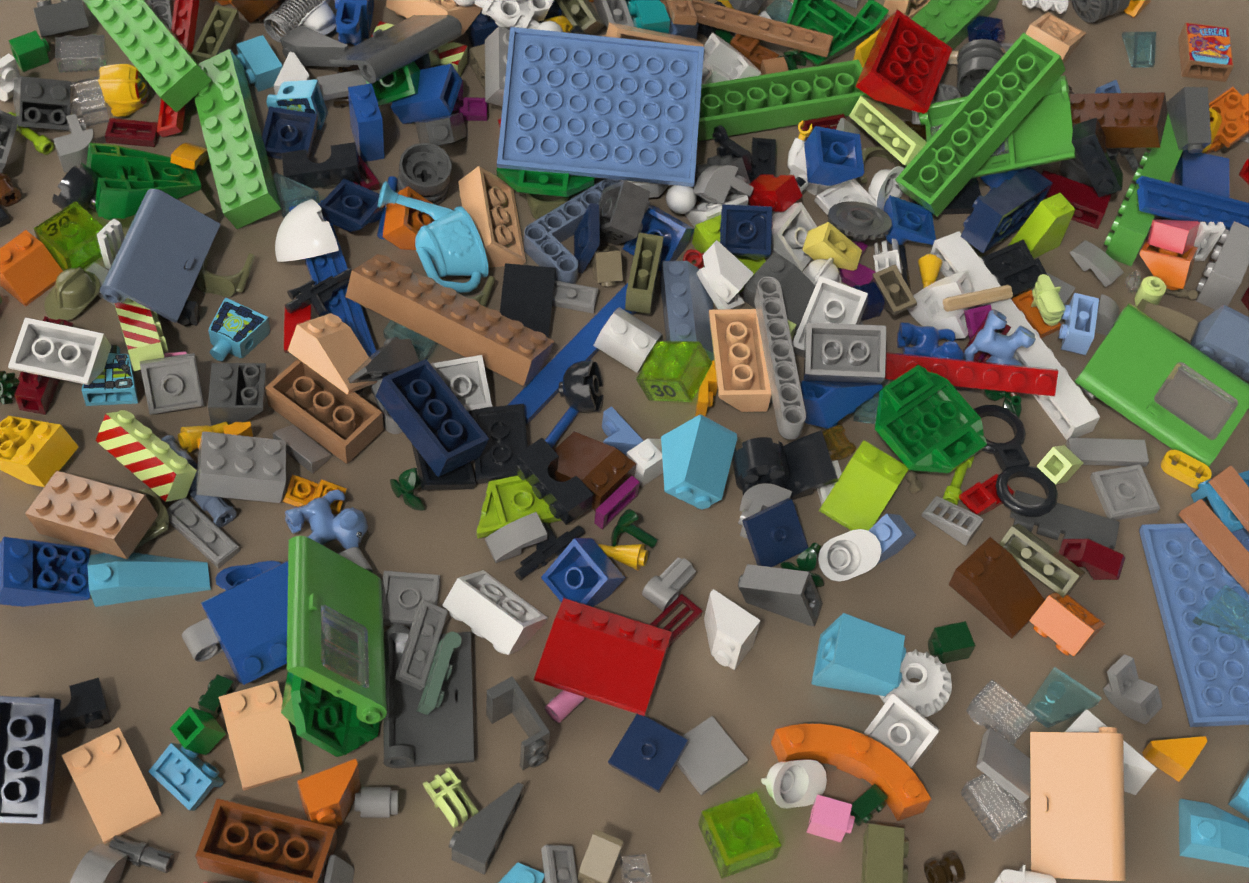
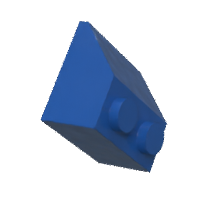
(833, 156)
(660, 223)
(583, 573)

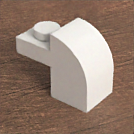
(8, 71)

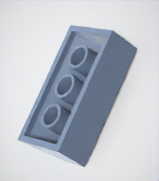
(685, 305)
(1225, 340)

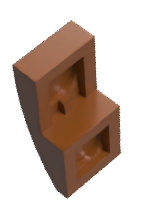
(751, 49)

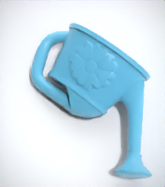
(448, 244)

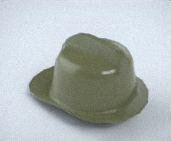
(71, 294)

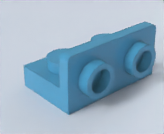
(185, 775)

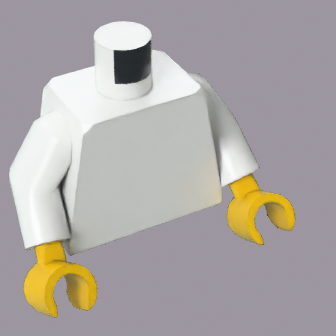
(797, 163)

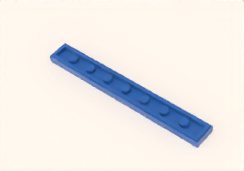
(580, 348)

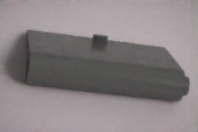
(400, 45)
(444, 733)

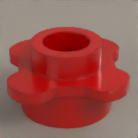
(694, 255)

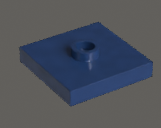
(587, 237)
(775, 534)
(648, 752)

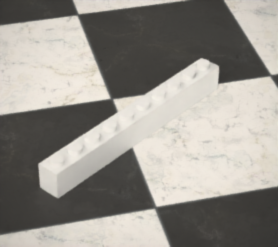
(1069, 406)

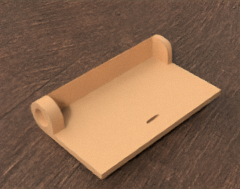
(1086, 812)

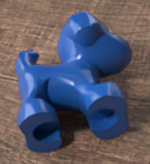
(926, 340)

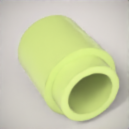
(1151, 290)

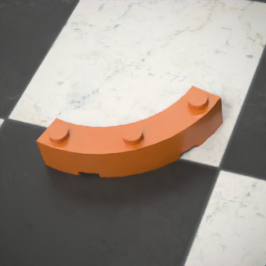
(857, 756)

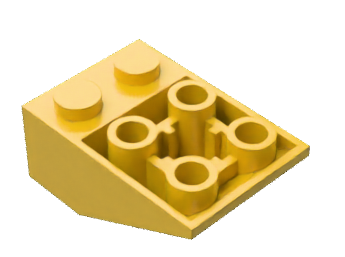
(33, 449)

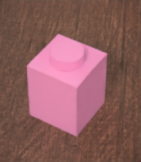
(830, 818)

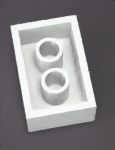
(830, 304)

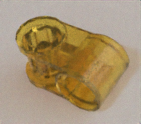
(837, 443)

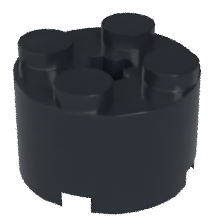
(760, 463)

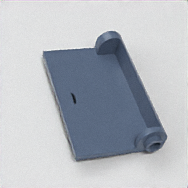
(155, 253)

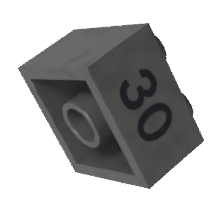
(622, 212)

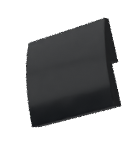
(1015, 267)
(808, 465)

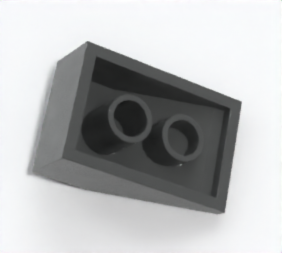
(794, 284)

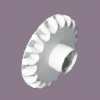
(931, 692)

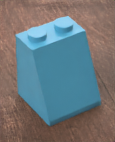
(697, 461)
(859, 657)

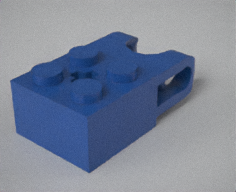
(353, 20)

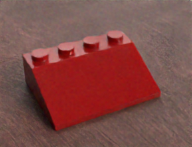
(904, 64)
(603, 656)

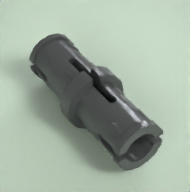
(143, 854)

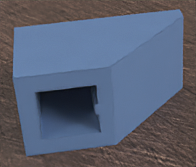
(892, 534)

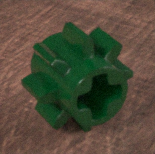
(8, 387)

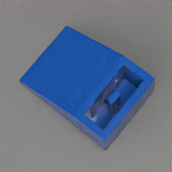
(831, 401)
(42, 573)

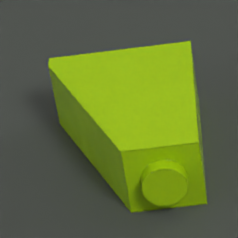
(1046, 225)

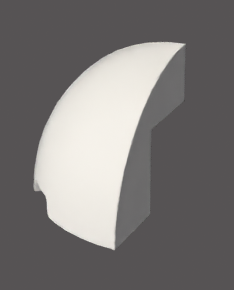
(724, 62)
(304, 234)
(930, 307)

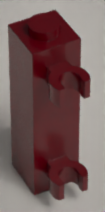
(37, 391)

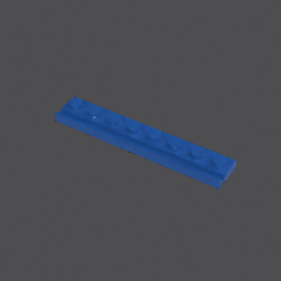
(1189, 204)
(347, 310)

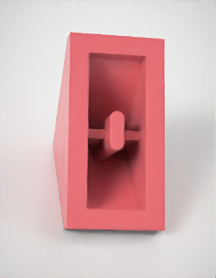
(1173, 234)

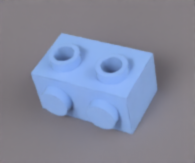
(1079, 323)

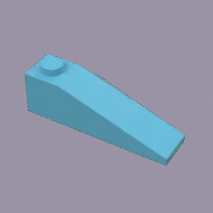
(143, 577)
(1212, 834)

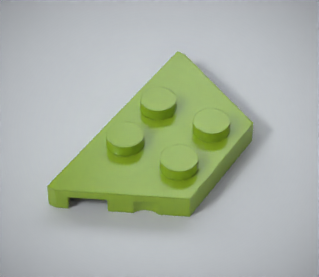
(509, 501)

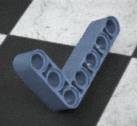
(545, 234)

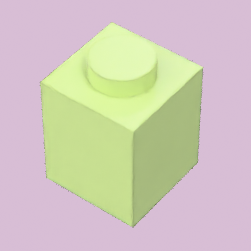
(1059, 464)

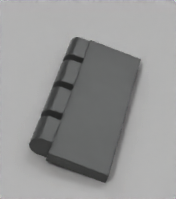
(1068, 521)

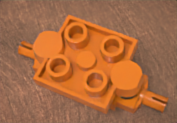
(1235, 118)

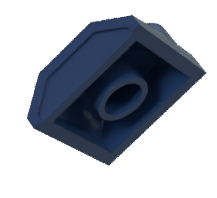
(288, 131)
(351, 206)
(746, 230)

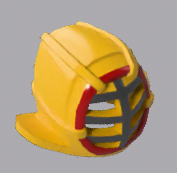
(120, 88)

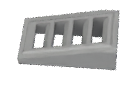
(954, 530)

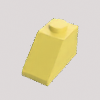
(829, 242)

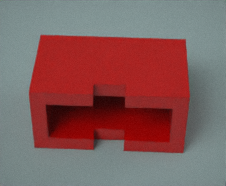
(774, 192)

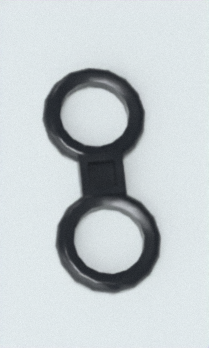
(1016, 464)

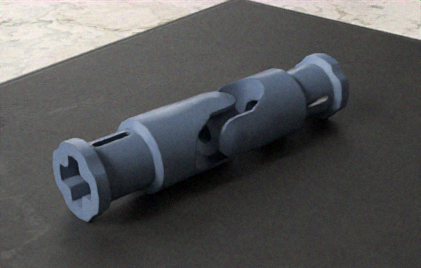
(215, 506)

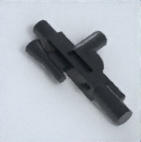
(317, 294)
(547, 550)

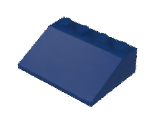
(252, 623)

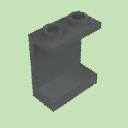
(508, 699)

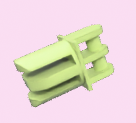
(1048, 300)
(449, 796)

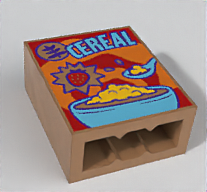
(1205, 52)

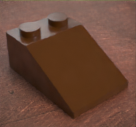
(595, 464)
(997, 587)

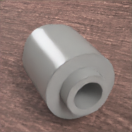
(377, 802)

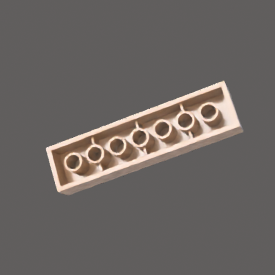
(449, 318)

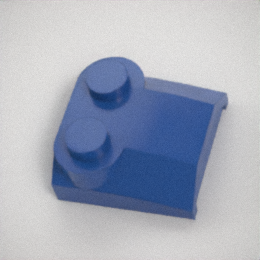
(909, 222)

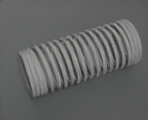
(282, 22)

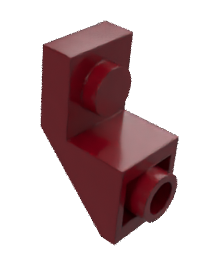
(1098, 559)

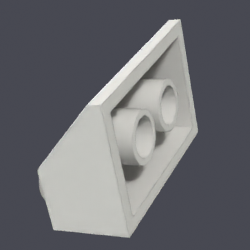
(60, 351)
(493, 611)

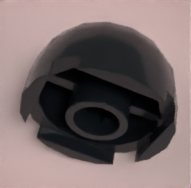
(78, 186)
(582, 385)

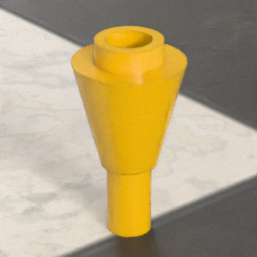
(929, 268)
(190, 434)
(630, 555)

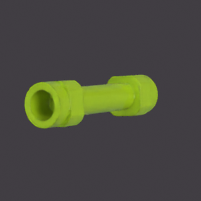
(41, 143)
(953, 491)

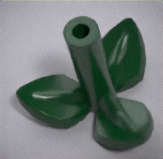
(794, 58)
(1011, 402)
(406, 486)
(625, 525)
(807, 562)

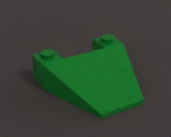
(831, 19)
(129, 174)

